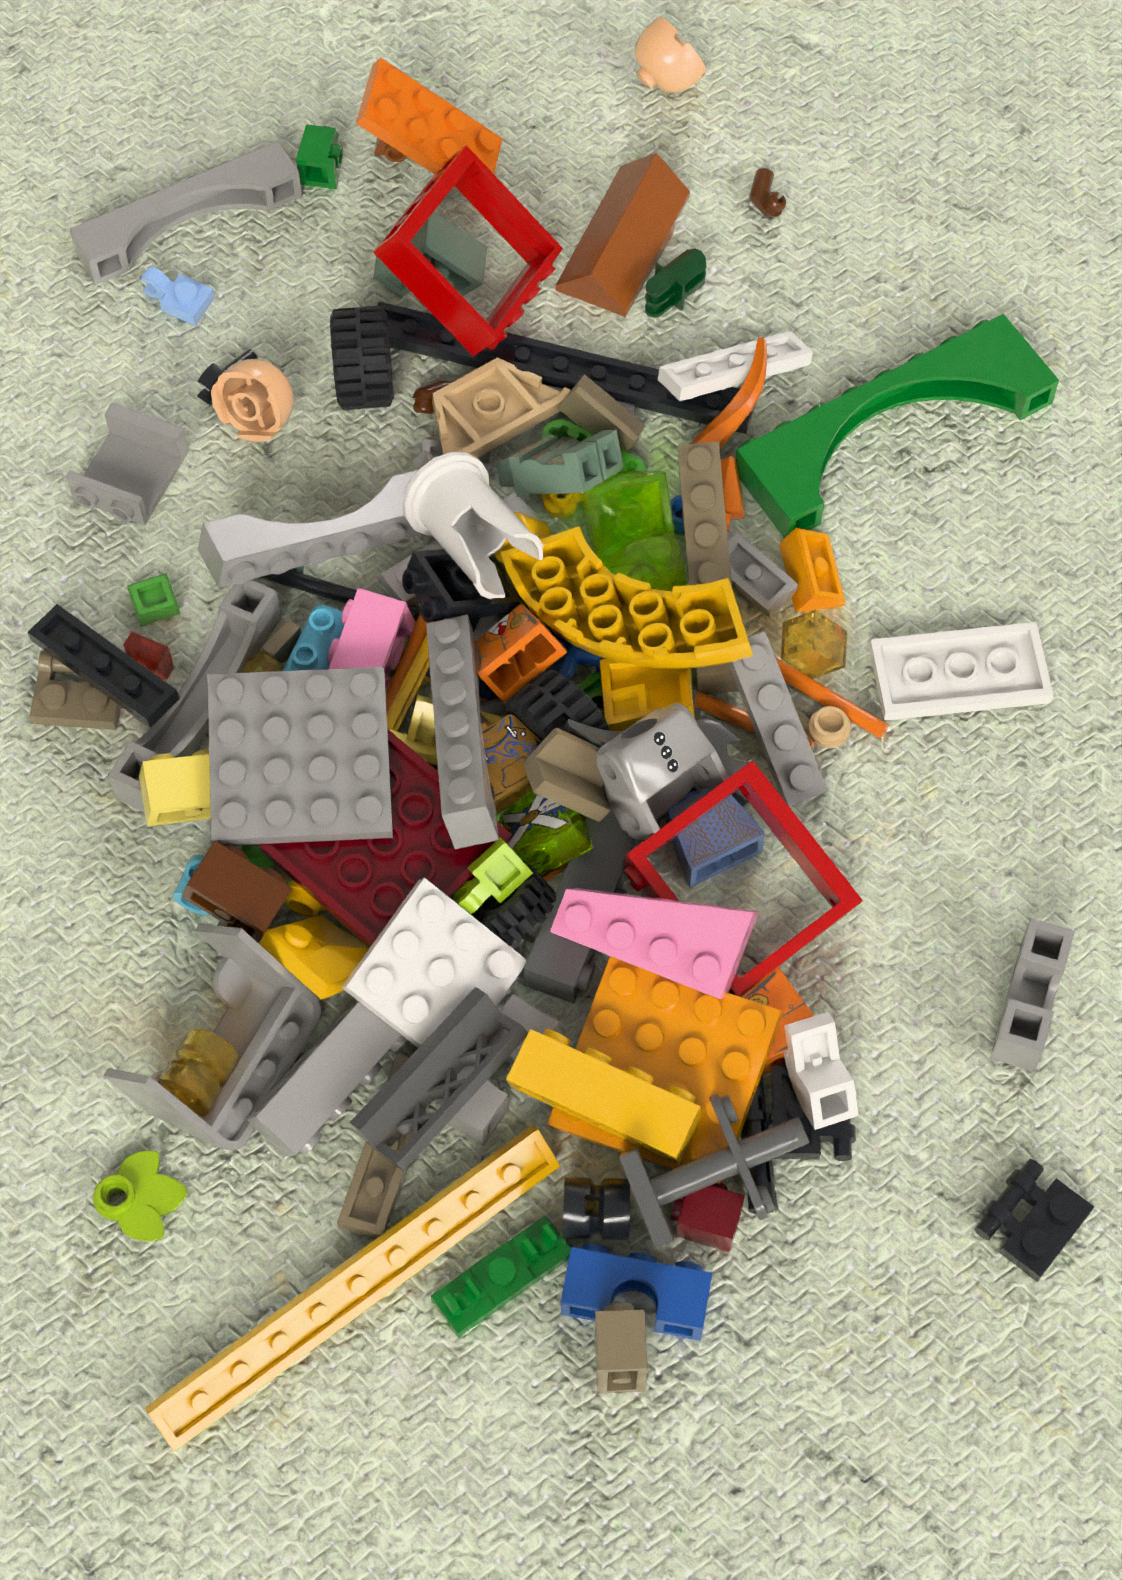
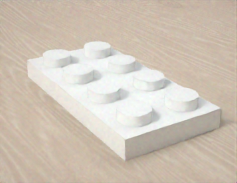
(960, 671)

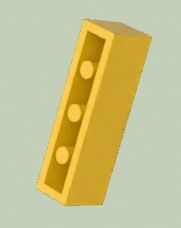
(605, 1095)

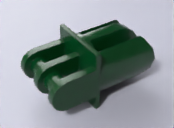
(675, 282)

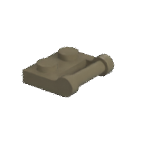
(69, 701)

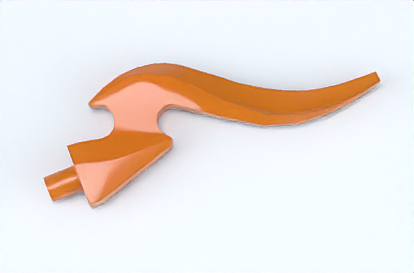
(728, 422)

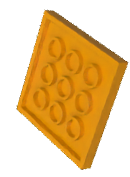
(679, 1041)

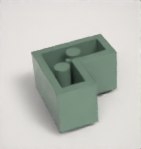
(449, 250)

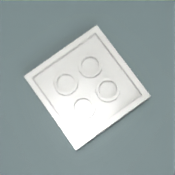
(429, 963)

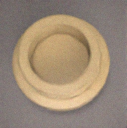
(829, 727)

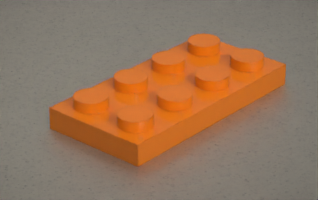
(421, 121)

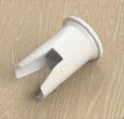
(466, 517)

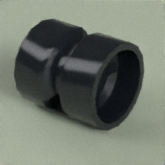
(613, 1208)

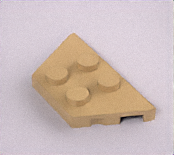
(491, 407)

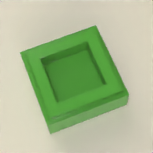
(153, 599)

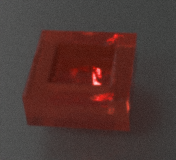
(150, 654)

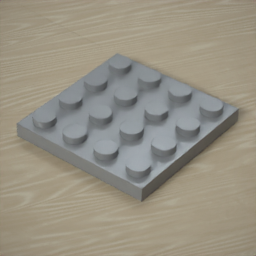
(298, 756)

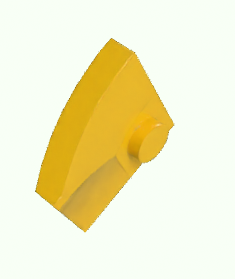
(637, 690)
(316, 953)

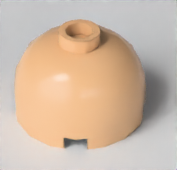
(666, 59)
(253, 399)

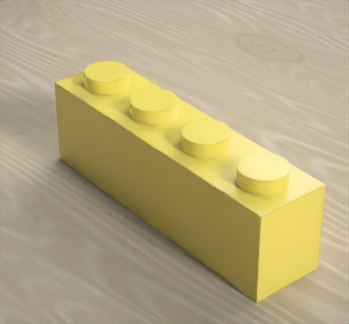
(176, 788)

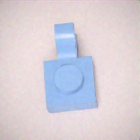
(182, 298)

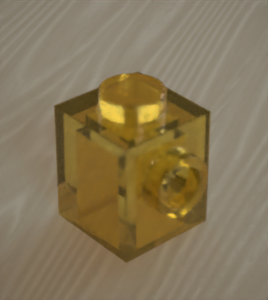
(814, 644)

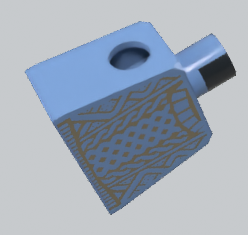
(716, 840)

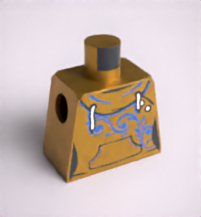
(506, 748)

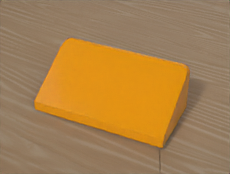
(812, 565)

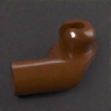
(762, 197)

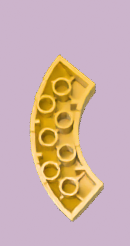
(623, 615)

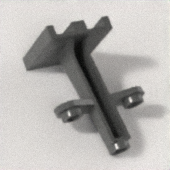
(709, 1169)

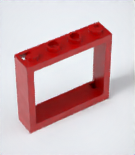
(506, 216)
(789, 832)

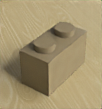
(620, 1349)

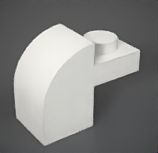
(817, 1072)

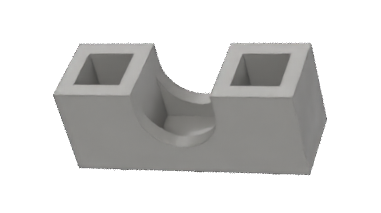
(1032, 994)
(489, 1104)

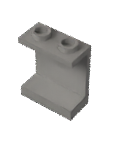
(131, 465)

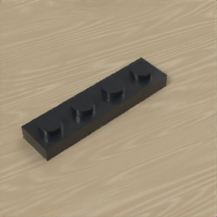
(103, 665)

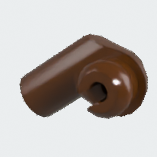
(424, 394)

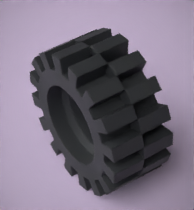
(519, 910)

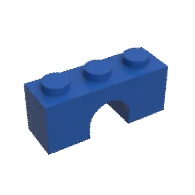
(599, 1277)

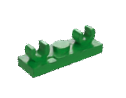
(501, 1276)

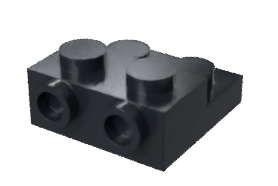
(449, 592)

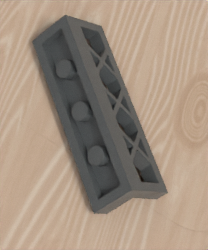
(433, 1075)

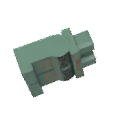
(562, 465)

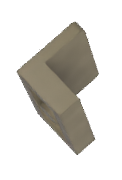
(598, 411)
(568, 774)

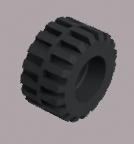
(361, 357)
(550, 702)

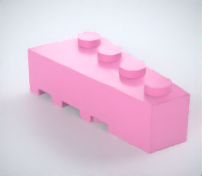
(372, 633)
(667, 937)

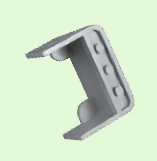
(265, 1022)

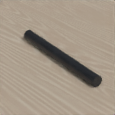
(320, 587)

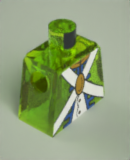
(545, 832)

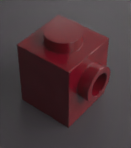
(709, 1216)

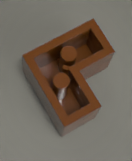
(236, 890)

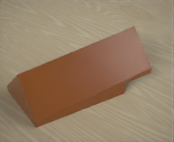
(625, 236)

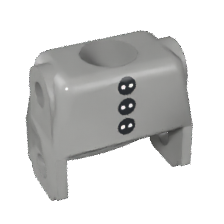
(656, 767)

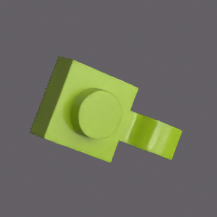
(495, 873)

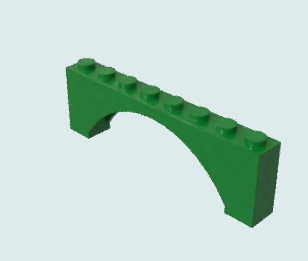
(981, 366)

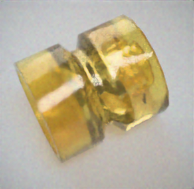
(200, 1067)

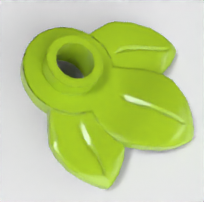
(146, 1197)

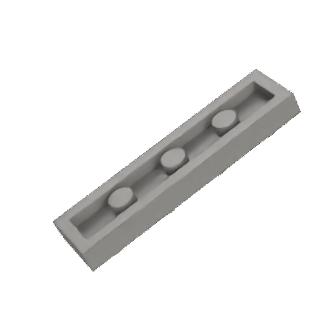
(777, 723)

